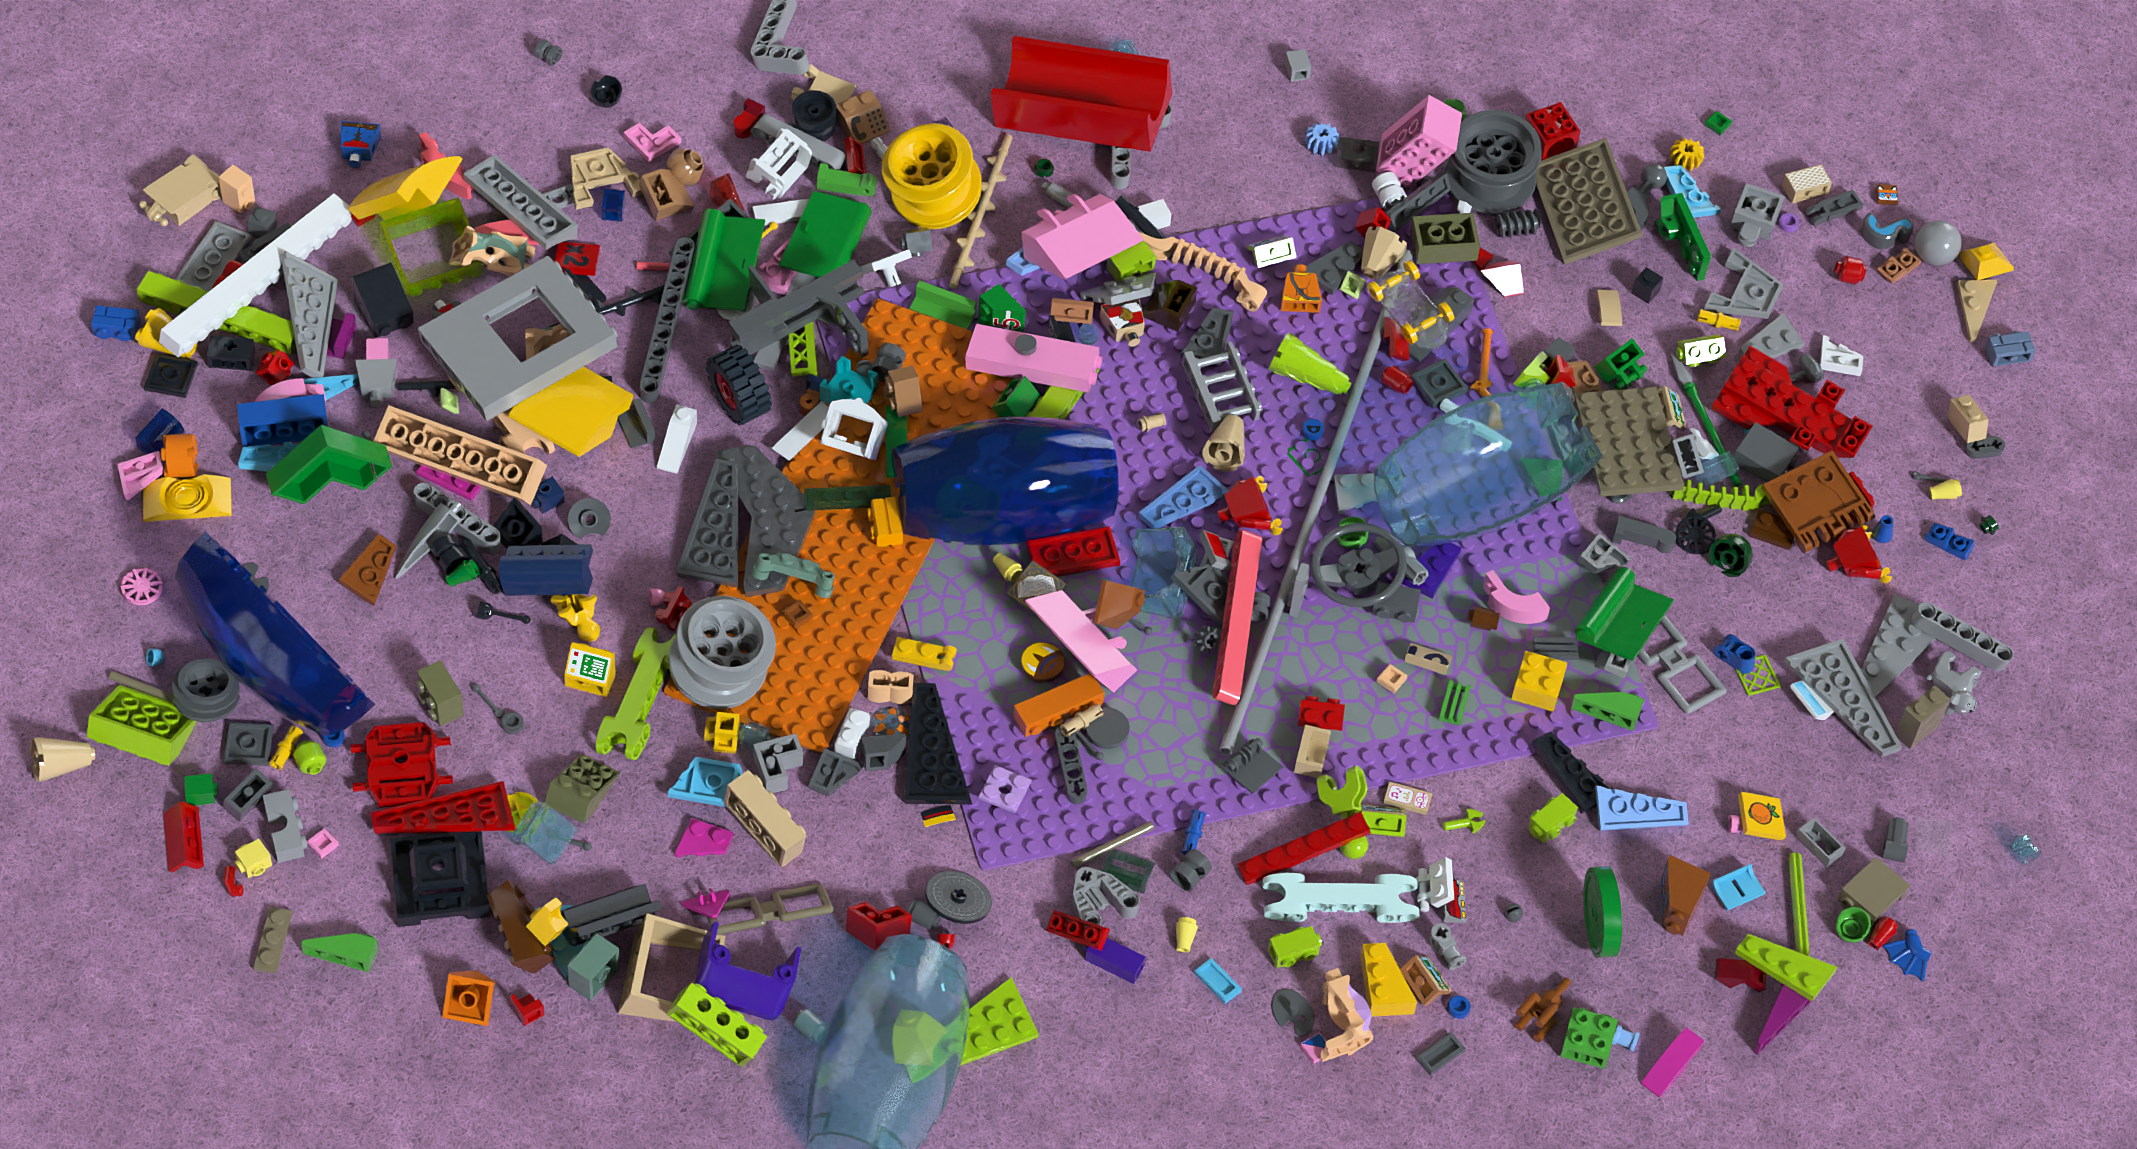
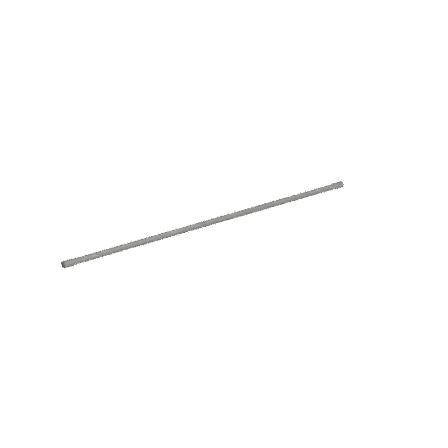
(1231, 735)

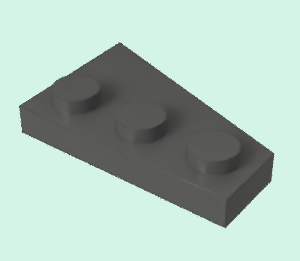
(1334, 266)

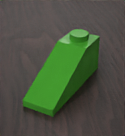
(1613, 707)
(346, 949)

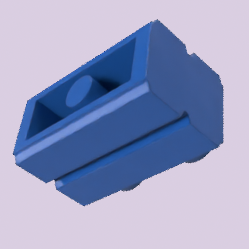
(115, 323)

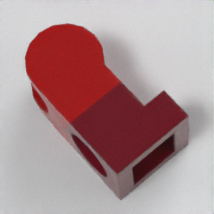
(745, 121)

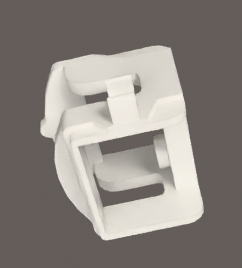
(775, 157)
(858, 410)

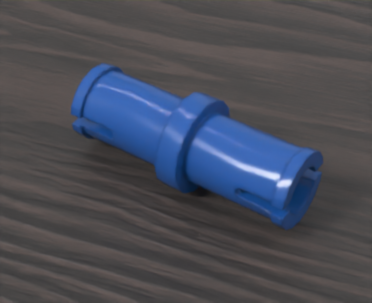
(1193, 831)

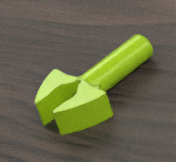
(1466, 822)

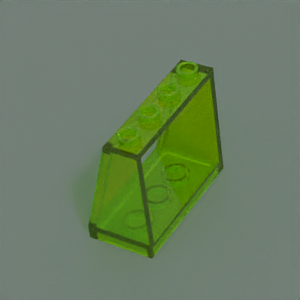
(422, 220)

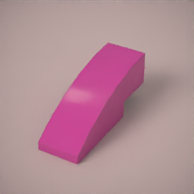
(1673, 1062)

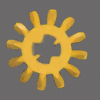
(1687, 153)

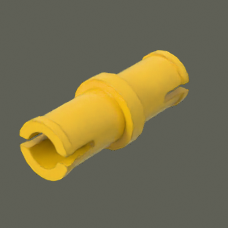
(1718, 320)
(286, 747)

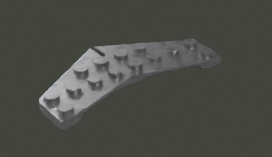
(776, 514)

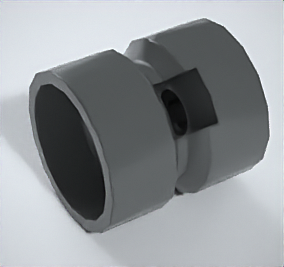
(888, 358)
(1190, 870)

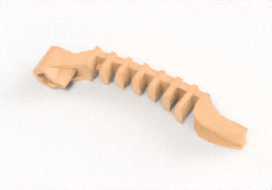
(1250, 293)

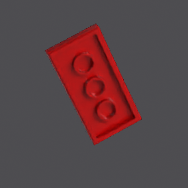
(1075, 551)

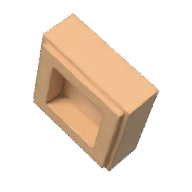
(1391, 678)

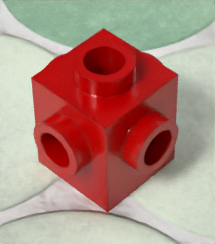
(274, 367)

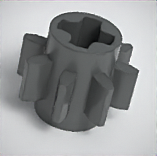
(1206, 638)

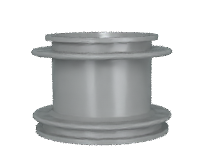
(725, 679)

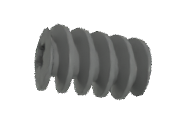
(1518, 222)

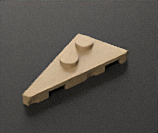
(1975, 300)

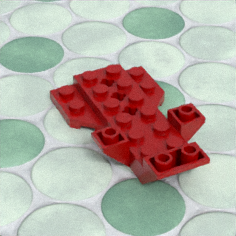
(1808, 419)

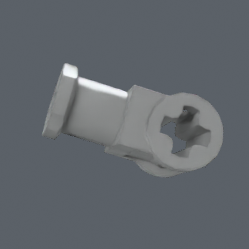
(1446, 946)

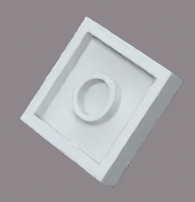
(887, 265)

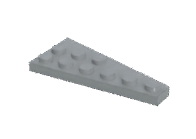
(311, 308)
(1894, 646)
(1842, 686)

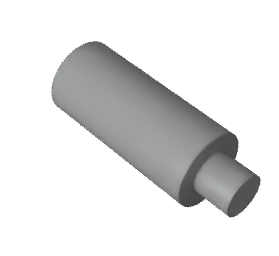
(1057, 193)

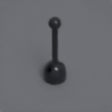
(486, 611)

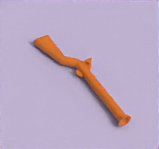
(1483, 382)

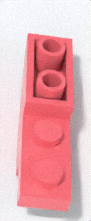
(431, 153)

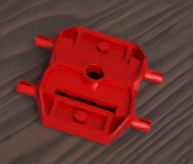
(405, 740)

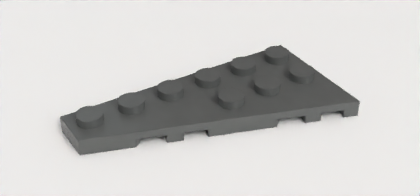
(713, 539)

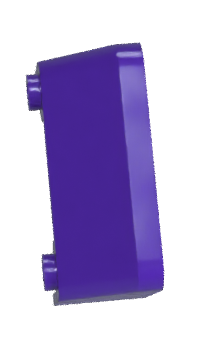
(743, 988)

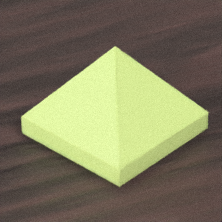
(1352, 284)
(448, 401)

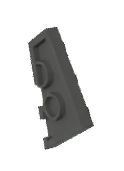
(1211, 336)

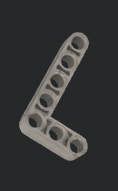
(767, 48)
(1122, 159)

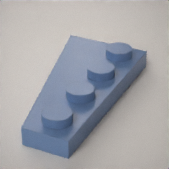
(1185, 497)

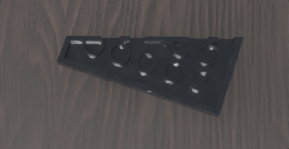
(932, 760)

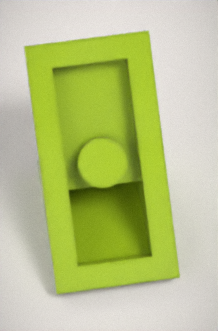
(1534, 371)

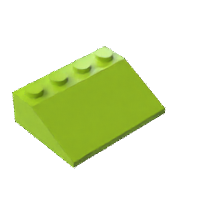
(140, 725)

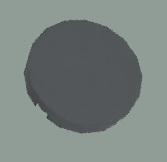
(1108, 730)

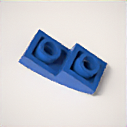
(1945, 539)

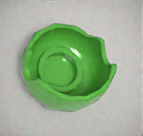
(1353, 539)
(1853, 924)

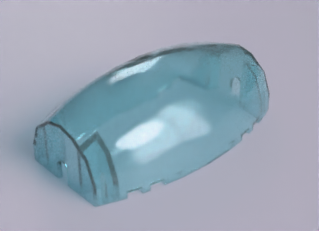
(1484, 466)
(891, 1049)

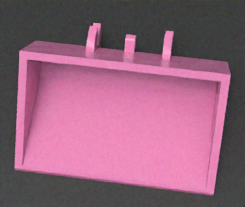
(1078, 236)
(1084, 638)

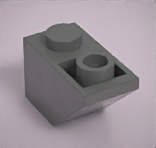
(882, 751)

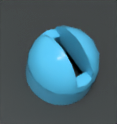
(154, 657)

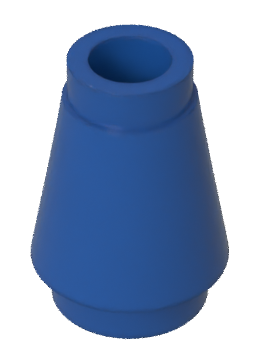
(1883, 530)

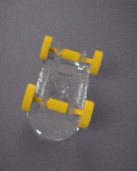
(1411, 308)

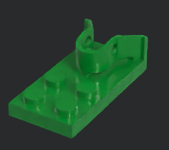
(1682, 226)

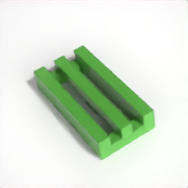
(1459, 688)

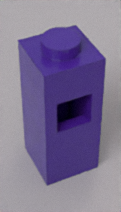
(1117, 960)

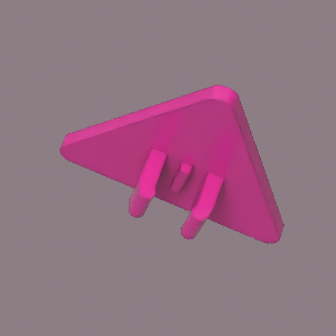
(708, 905)

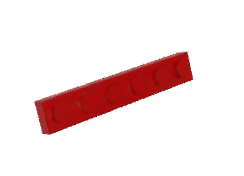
(1304, 848)

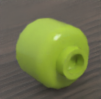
(309, 757)

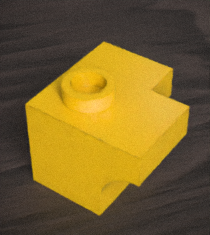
(723, 731)
(547, 922)

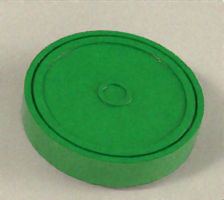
(1602, 911)

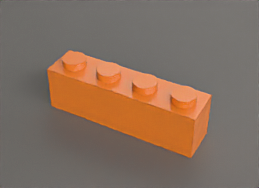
(1057, 705)

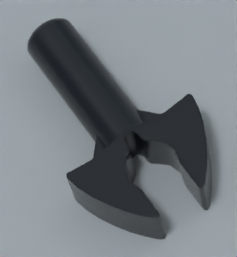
(1706, 514)

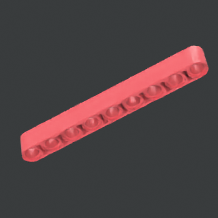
(1237, 617)

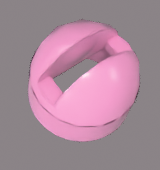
(656, 596)
(1735, 824)

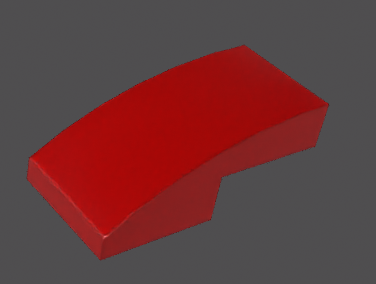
(1398, 344)

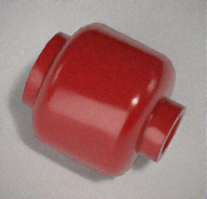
(1850, 270)

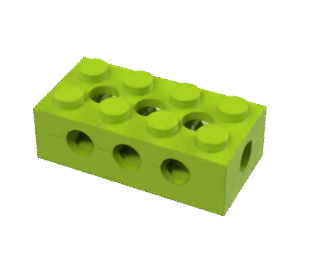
(716, 1024)

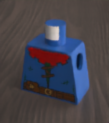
(359, 141)

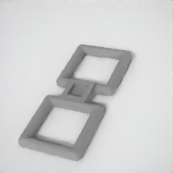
(1676, 662)

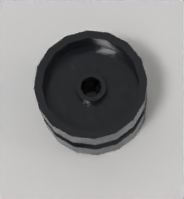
(815, 114)

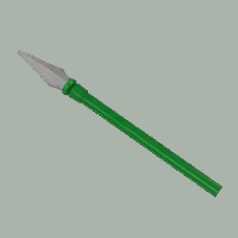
(1690, 389)

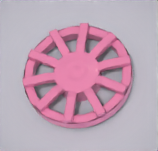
(141, 586)

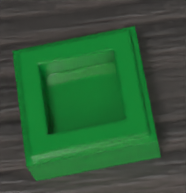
(1718, 122)

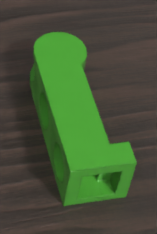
(845, 181)

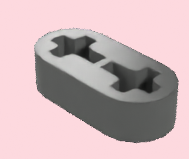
(1984, 448)

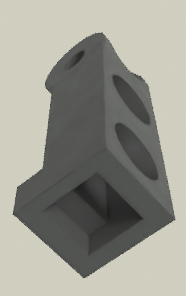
(1644, 534)

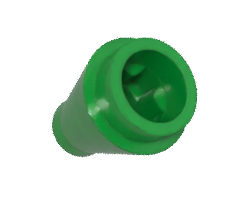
(463, 573)

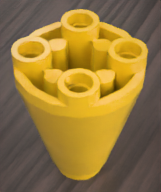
(150, 334)

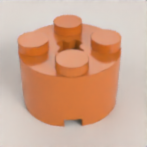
(180, 455)

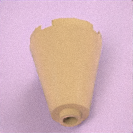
(1226, 445)
(58, 757)

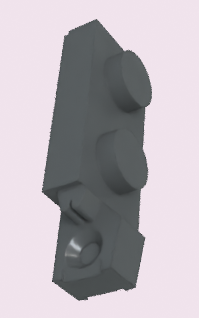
(260, 243)

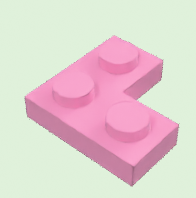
(651, 145)

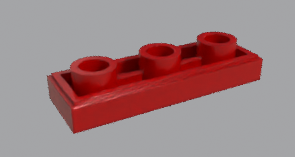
(1077, 930)

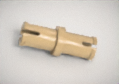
(1081, 720)

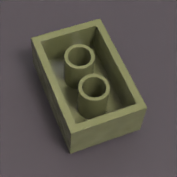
(1444, 238)

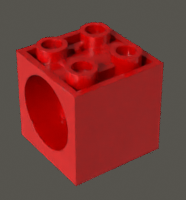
(1555, 129)

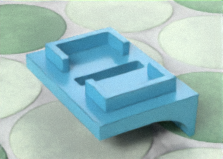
(1746, 883)

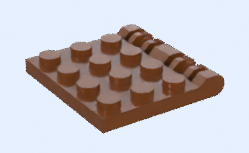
(1818, 498)

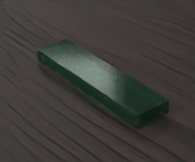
(844, 497)

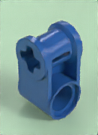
(1736, 654)

